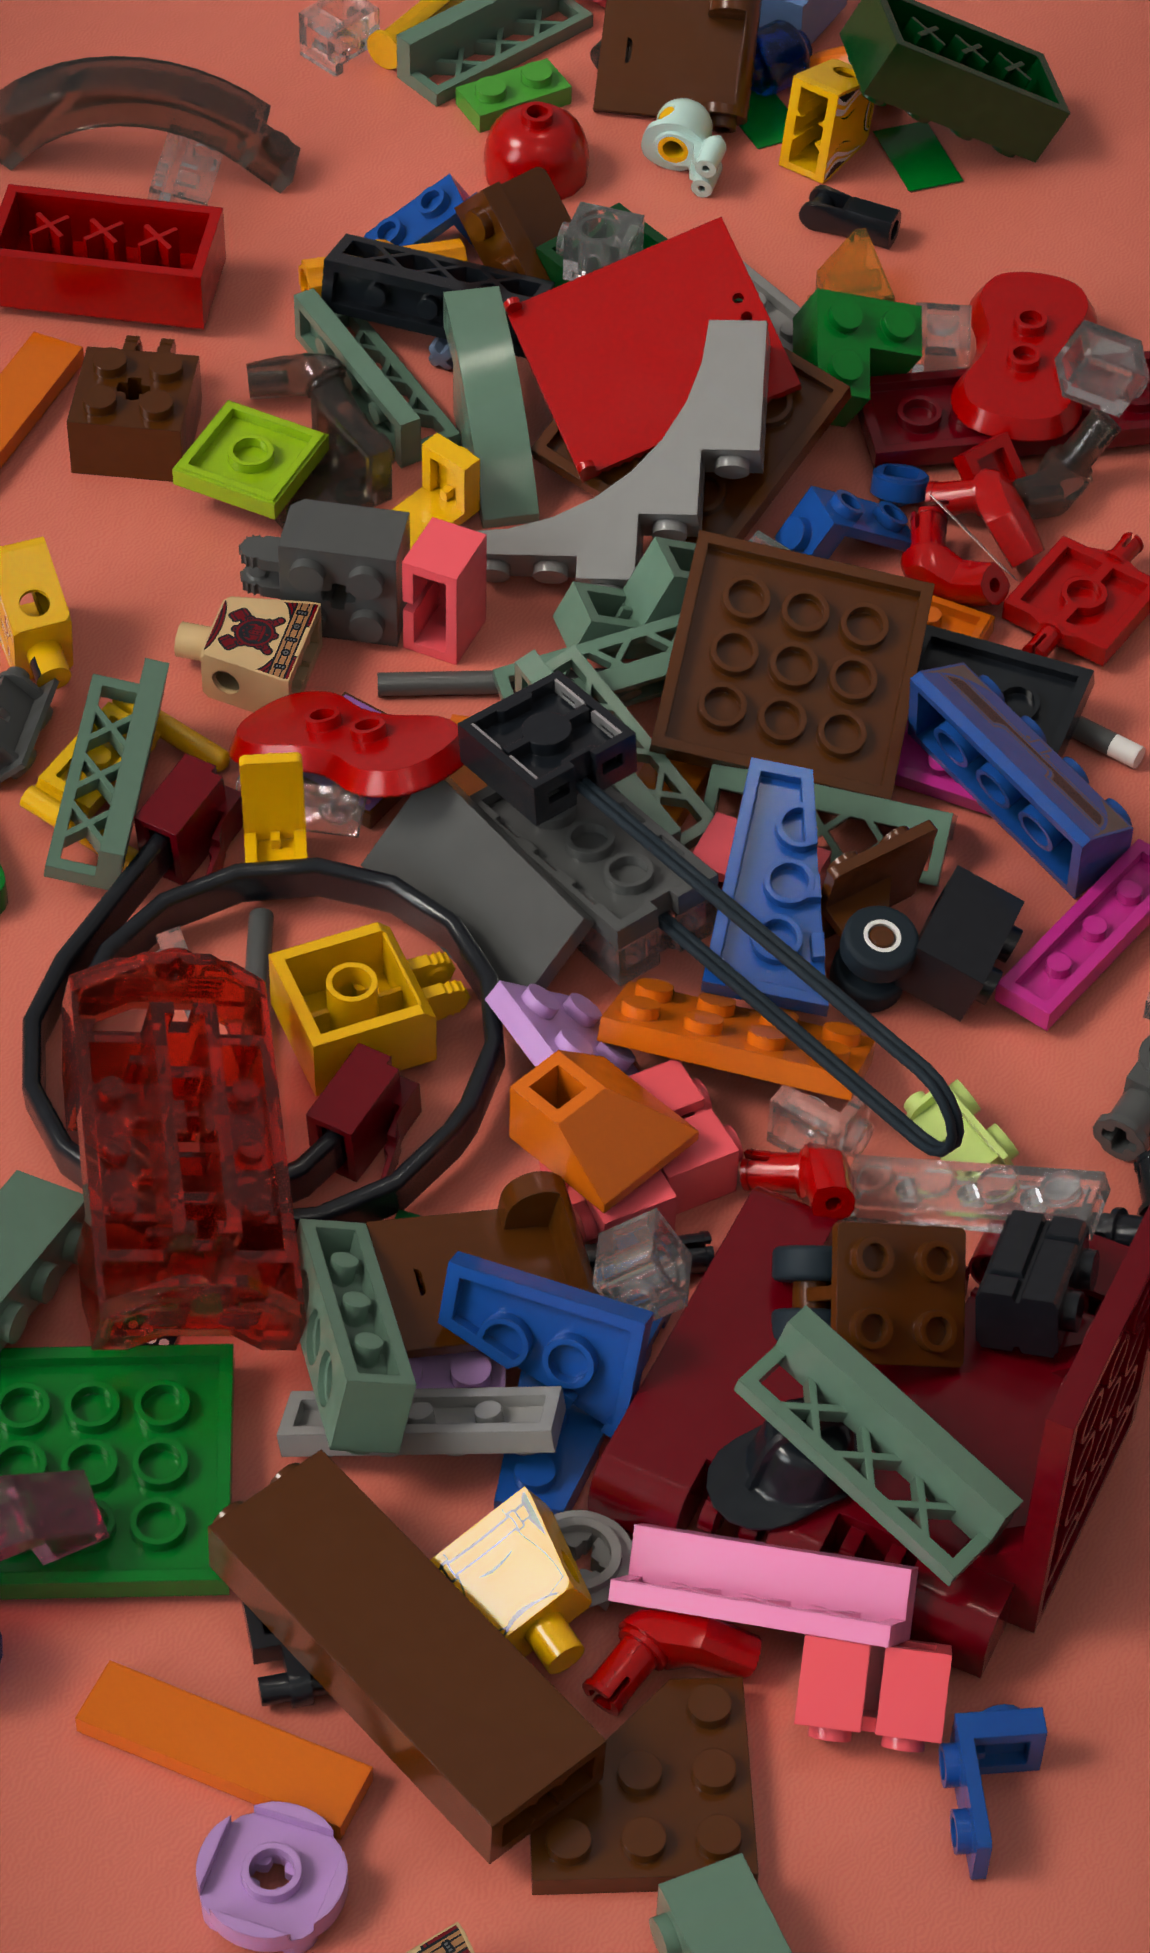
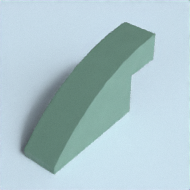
(490, 404)
(649, 595)

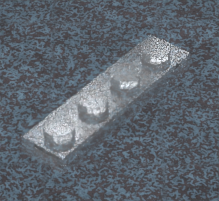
(971, 1193)

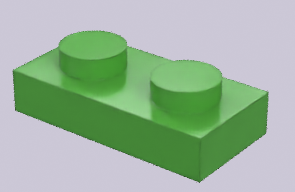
(493, 95)

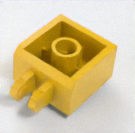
(361, 992)

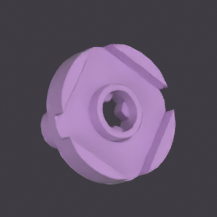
(282, 1917)

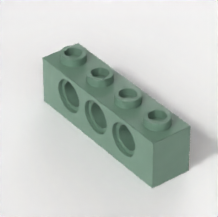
(352, 1340)

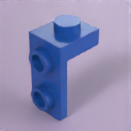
(424, 216)
(828, 516)
(986, 1743)

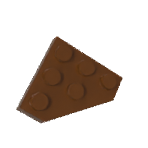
(666, 1802)

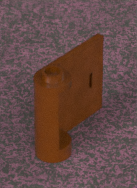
(678, 52)
(528, 1232)

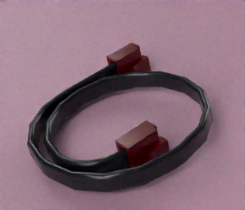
(367, 1097)

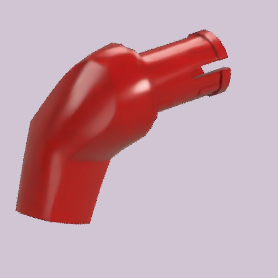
(999, 505)
(955, 579)
(815, 1174)
(669, 1641)

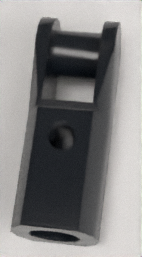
(841, 214)

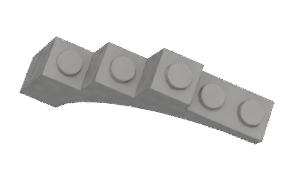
(664, 494)

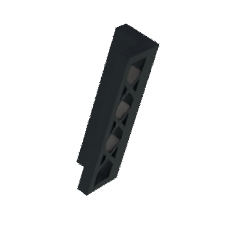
(390, 293)

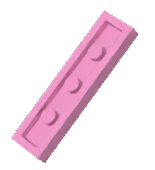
(768, 1585)

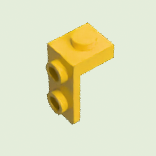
(448, 486)
(273, 806)

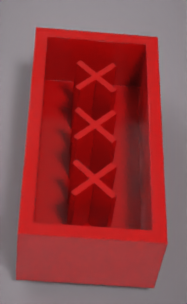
(110, 256)

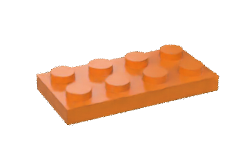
(728, 1037)

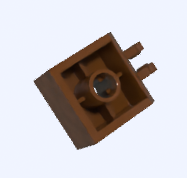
(134, 411)

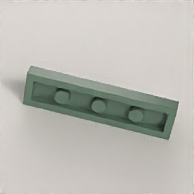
(480, 29)
(374, 389)
(533, 668)
(629, 681)
(128, 773)
(854, 806)
(898, 1433)

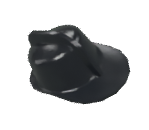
(770, 1483)

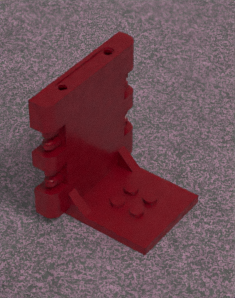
(1028, 1418)

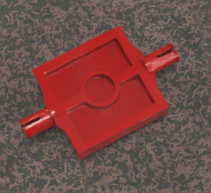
(1082, 599)

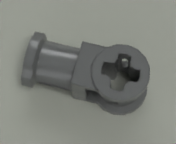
(1127, 1127)

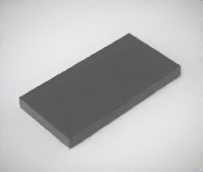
(483, 876)

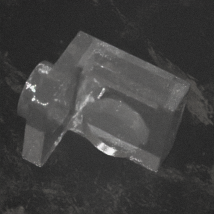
(806, 1118)

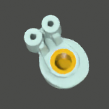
(684, 141)

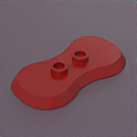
(1013, 379)
(353, 746)

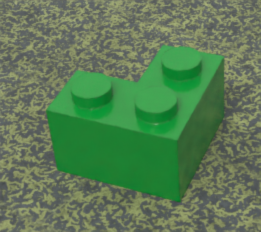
(857, 340)

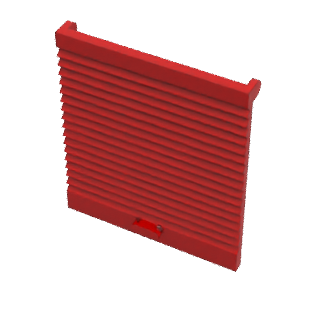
(630, 338)

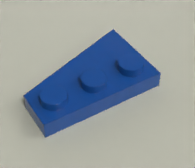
(550, 1332)

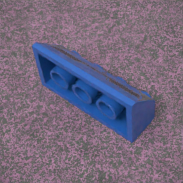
(1017, 775)

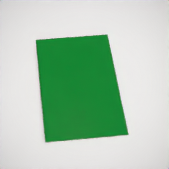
(765, 120)
(917, 156)

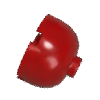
(538, 137)

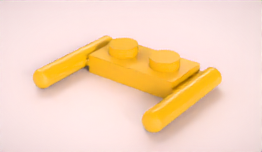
(46, 796)

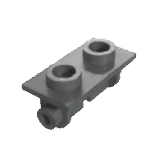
(24, 714)

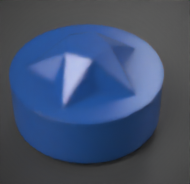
(899, 483)

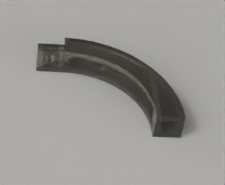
(143, 95)

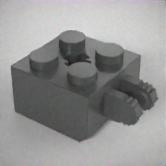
(336, 558)

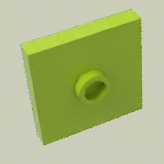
(251, 459)

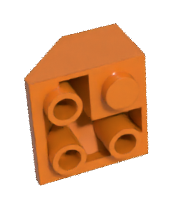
(594, 1126)

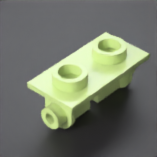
(978, 1143)

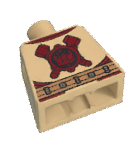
(254, 649)

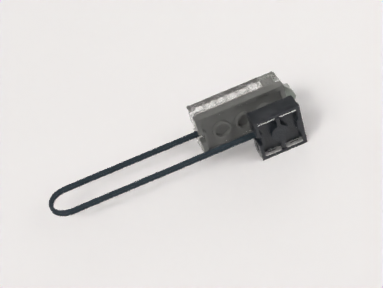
(550, 788)

